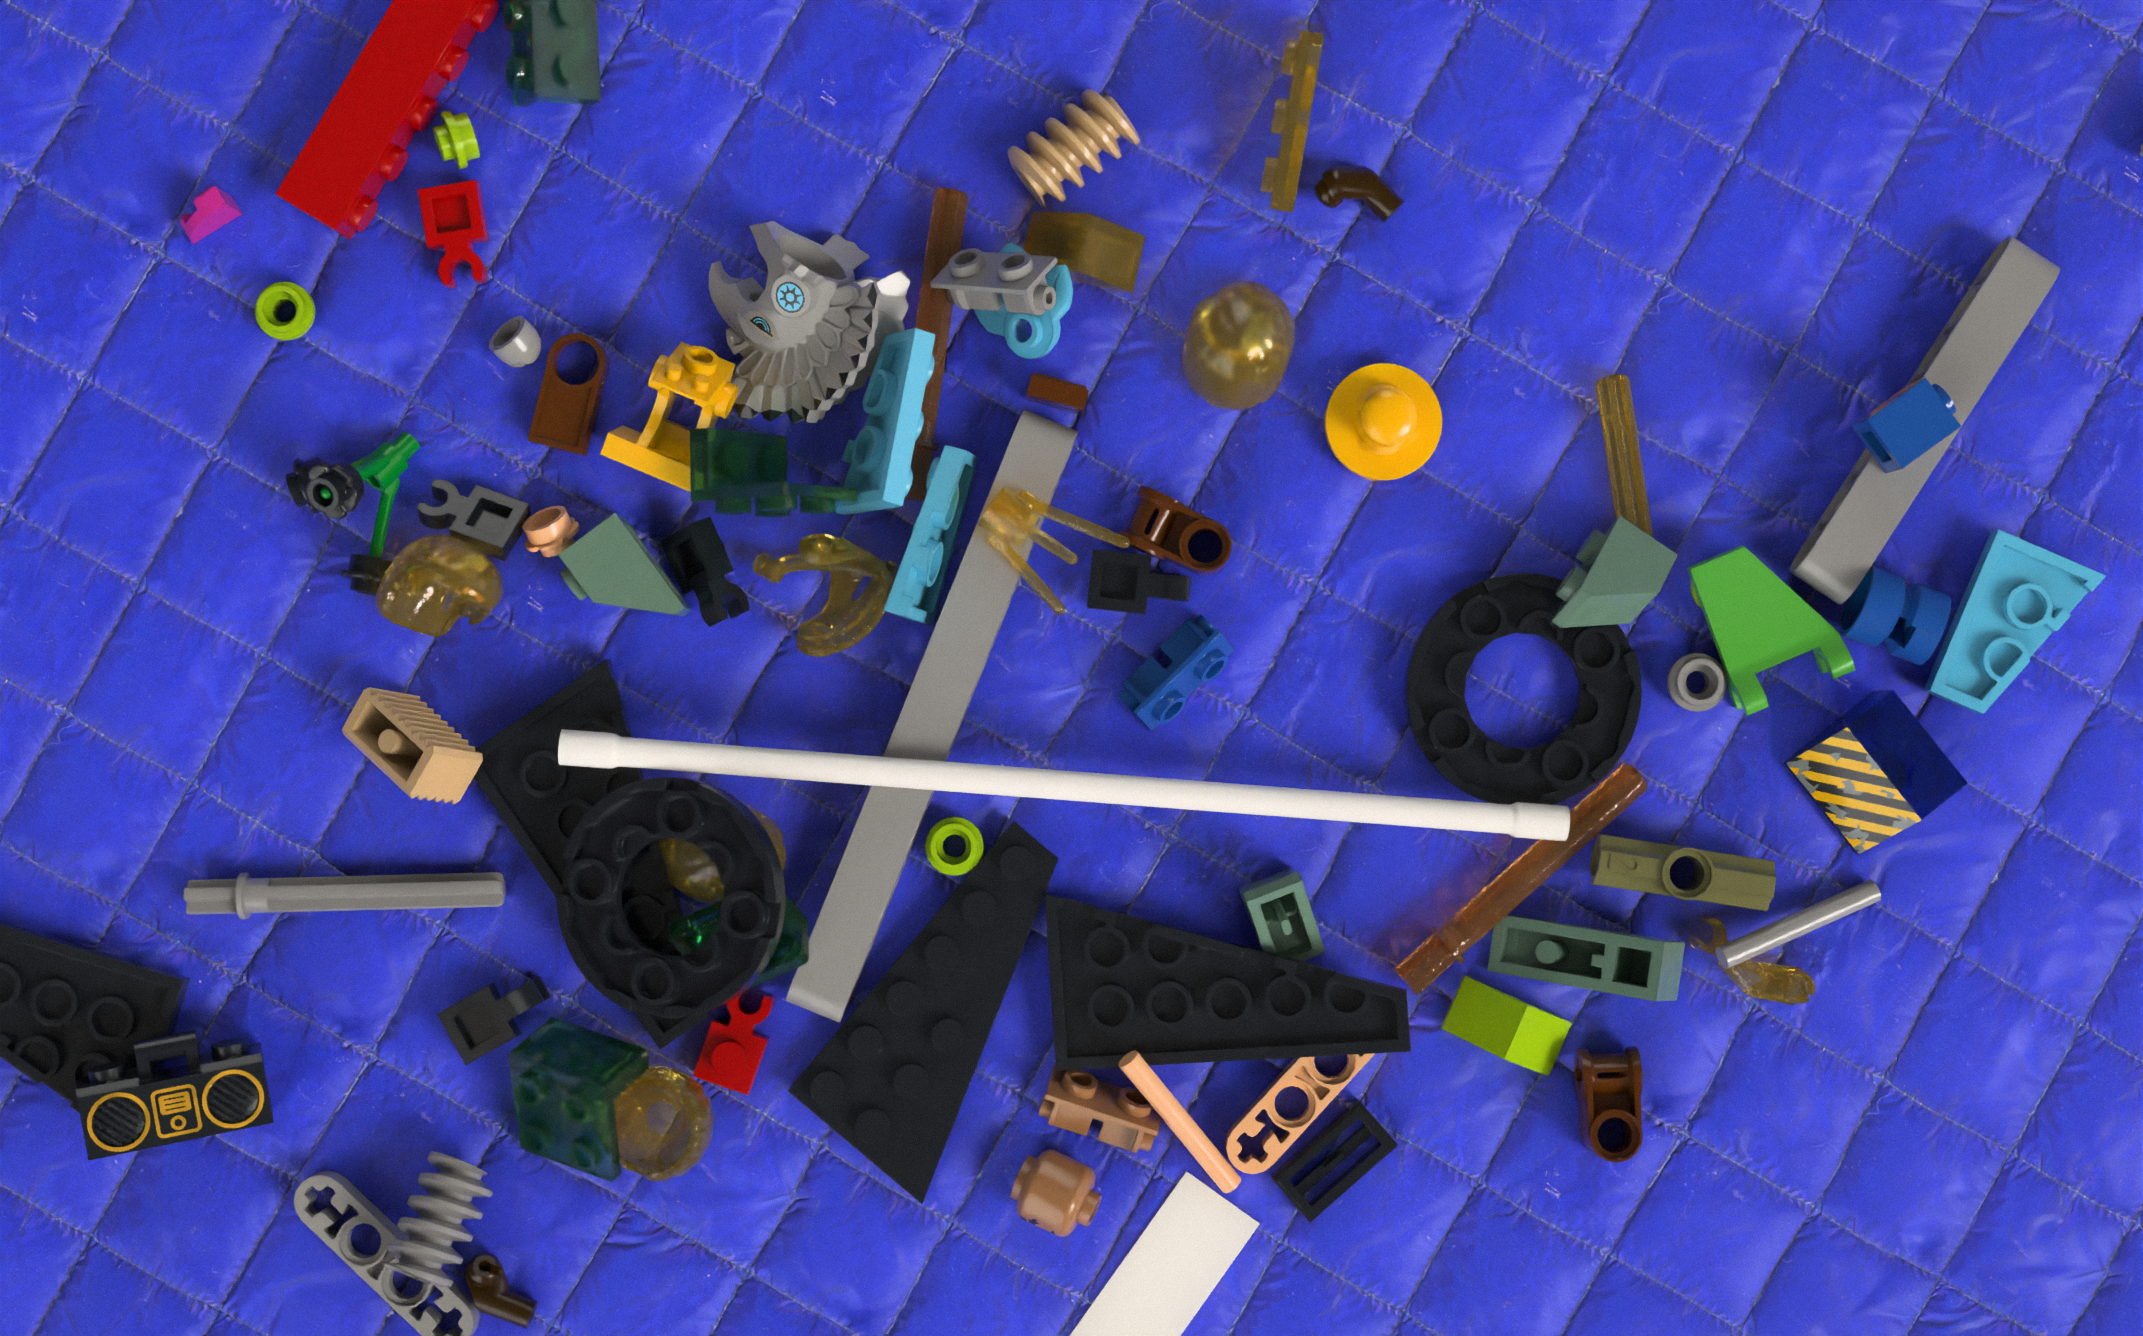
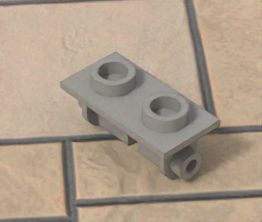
(979, 277)

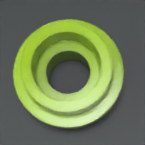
(456, 139)
(269, 303)
(935, 846)

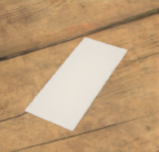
(1171, 1265)

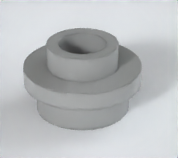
(1714, 679)

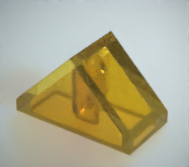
(1090, 247)

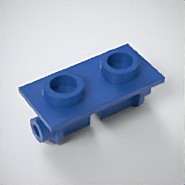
(1197, 656)

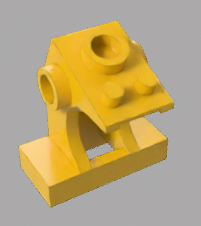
(665, 445)

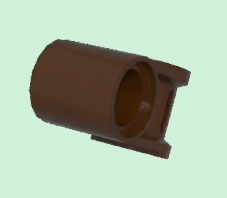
(1173, 532)
(1609, 1097)

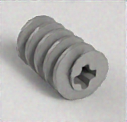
(438, 1220)

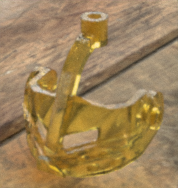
(842, 619)

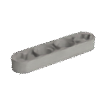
(369, 1266)

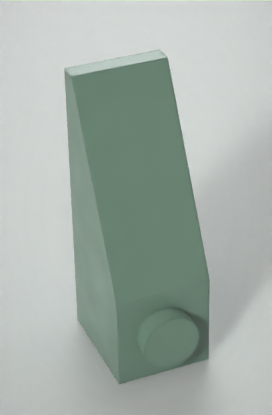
(1587, 957)

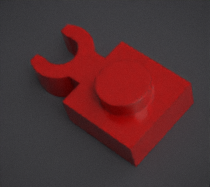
(454, 222)
(733, 1049)

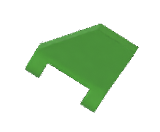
(1760, 624)

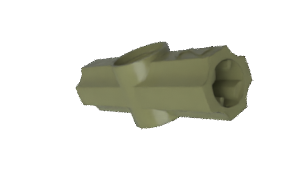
(1716, 878)

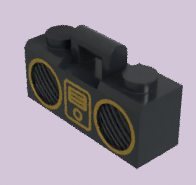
(150, 1109)

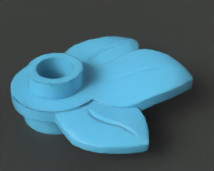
(1045, 327)

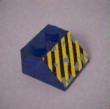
(1875, 771)

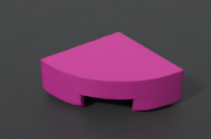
(213, 211)

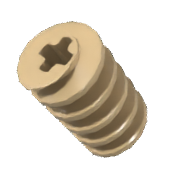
(1072, 145)

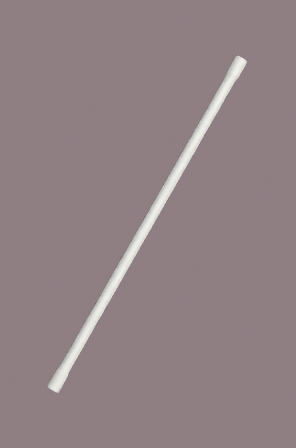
(613, 751)

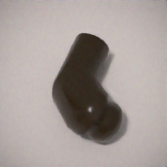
(1357, 183)
(492, 1292)

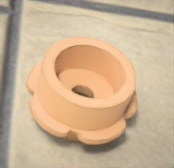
(550, 531)

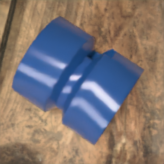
(1901, 617)

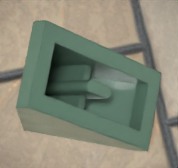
(1283, 916)

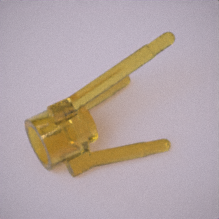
(1011, 520)

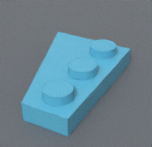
(894, 404)
(933, 537)
(2004, 617)

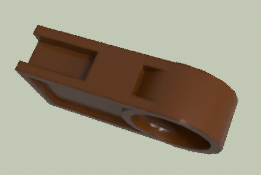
(566, 411)

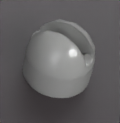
(516, 342)

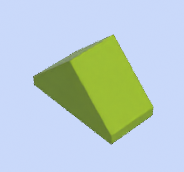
(1506, 1025)

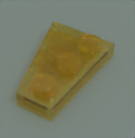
(1292, 115)

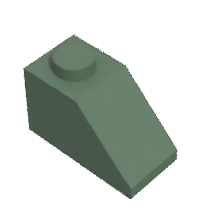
(620, 571)

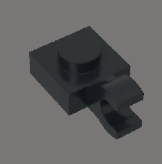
(700, 566)
(1124, 583)
(487, 1019)

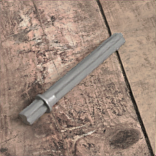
(343, 893)

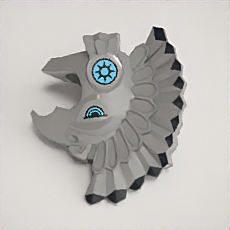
(811, 327)

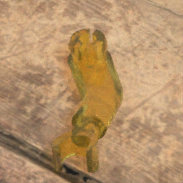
(1760, 979)

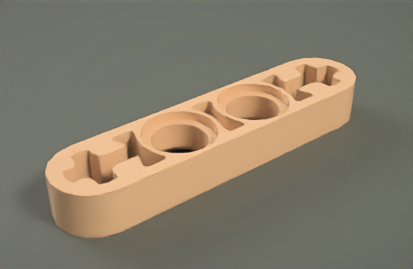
(1320, 1092)

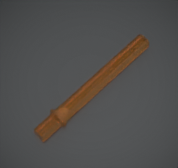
(935, 317)
(1519, 880)

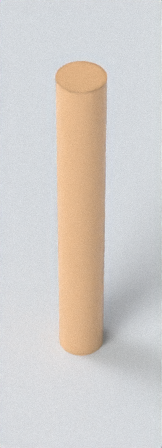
(1179, 1121)

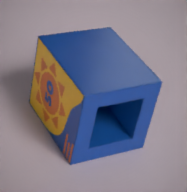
(1907, 424)

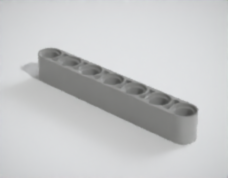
(1963, 365)

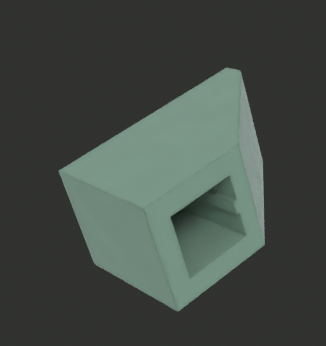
(1617, 577)

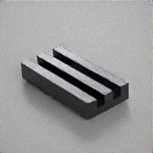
(1317, 1144)

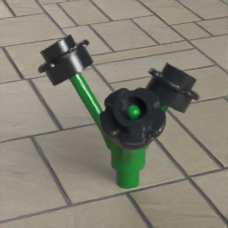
(339, 489)

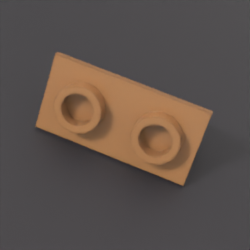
(1078, 1097)

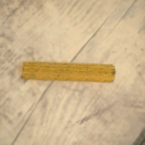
(1623, 451)

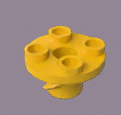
(1383, 422)

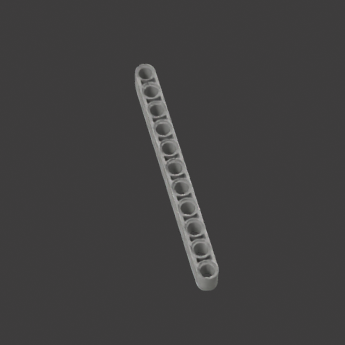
(925, 730)

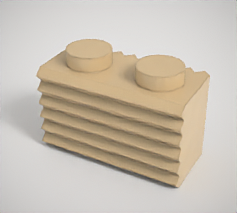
(412, 745)

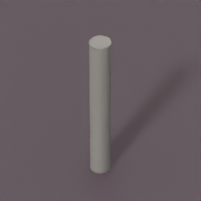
(1798, 924)

